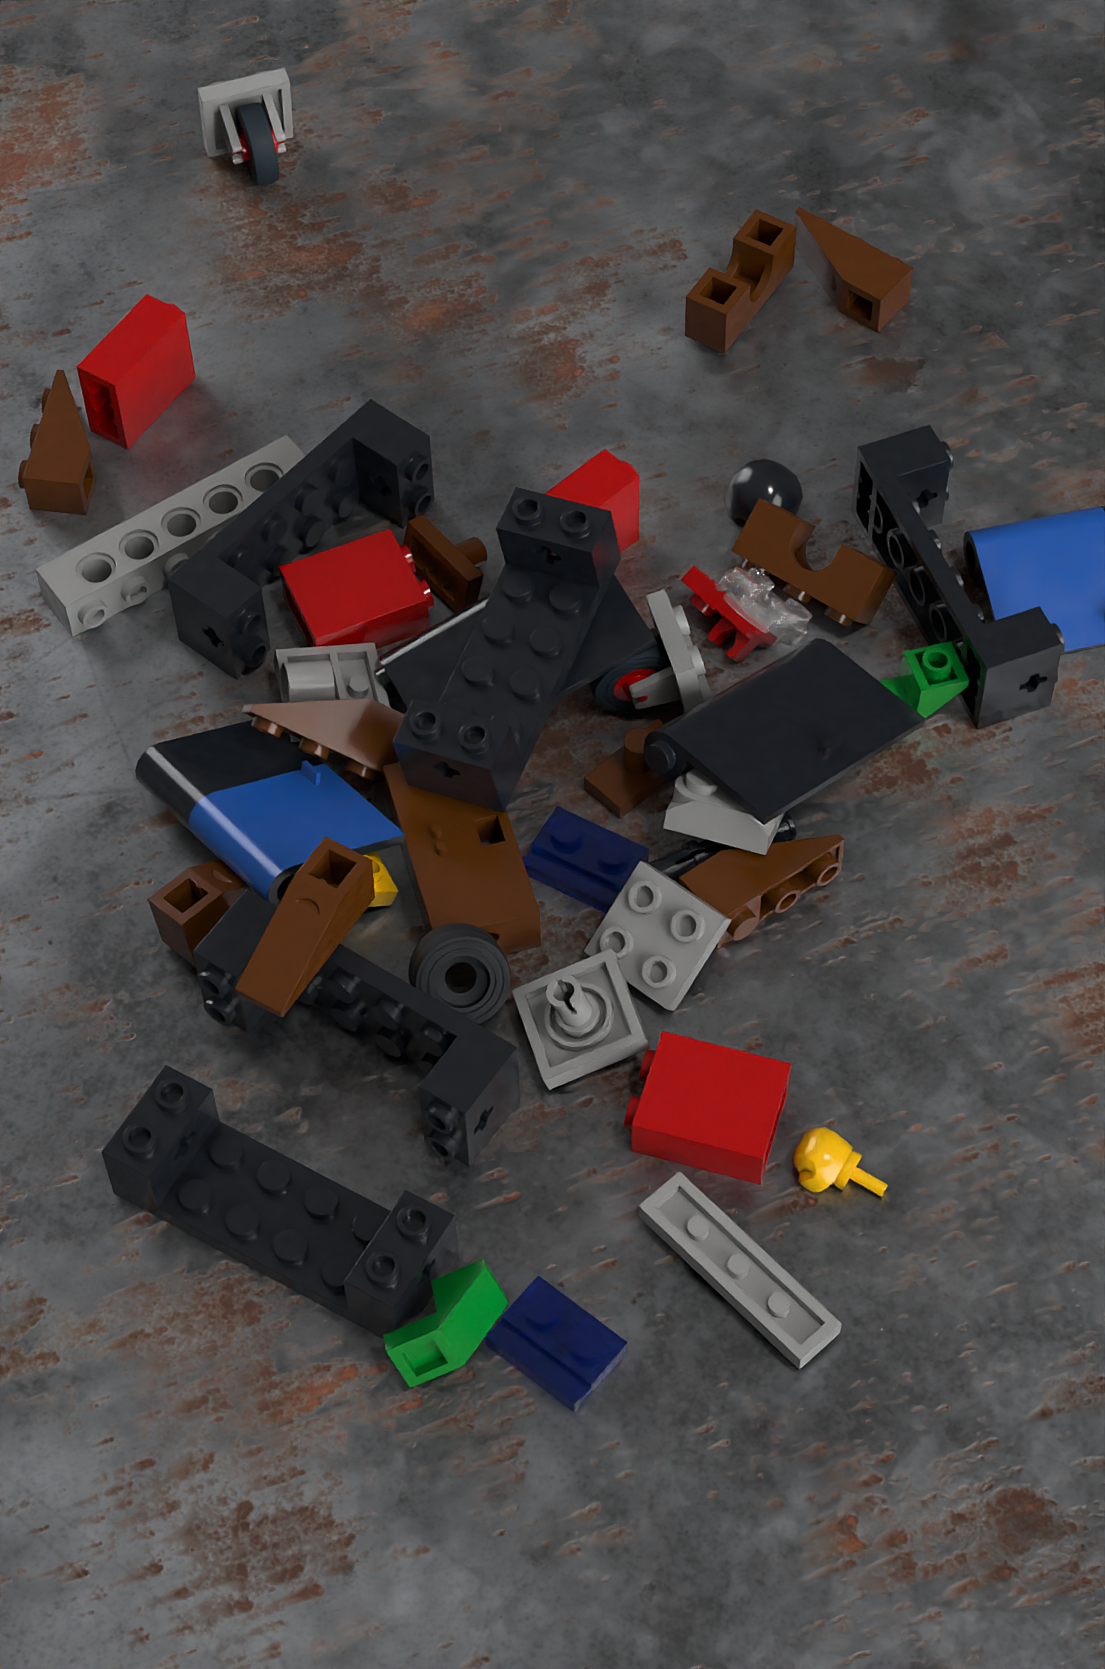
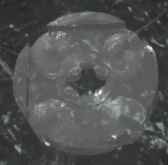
(752, 598)

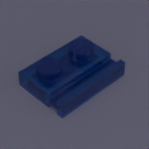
(583, 859)
(556, 1343)

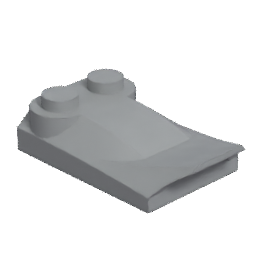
(709, 813)

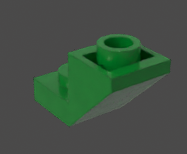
(929, 678)
(466, 1309)

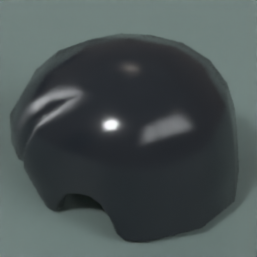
(762, 480)

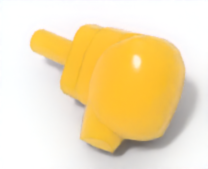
(828, 1159)

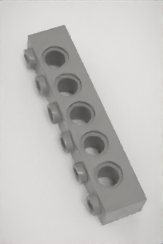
(140, 553)

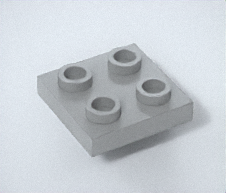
(329, 674)
(659, 935)

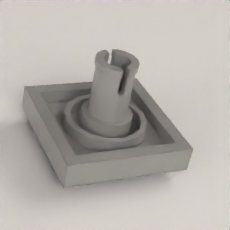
(580, 1019)

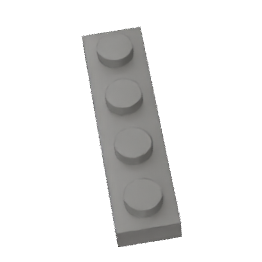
(739, 1270)

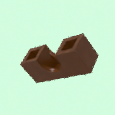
(727, 301)
(776, 545)

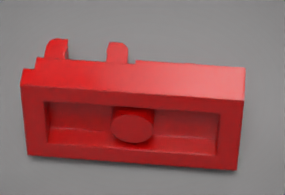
(709, 602)

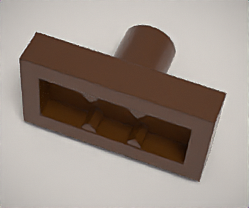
(446, 567)
(625, 776)

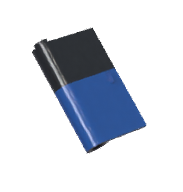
(1049, 565)
(260, 802)

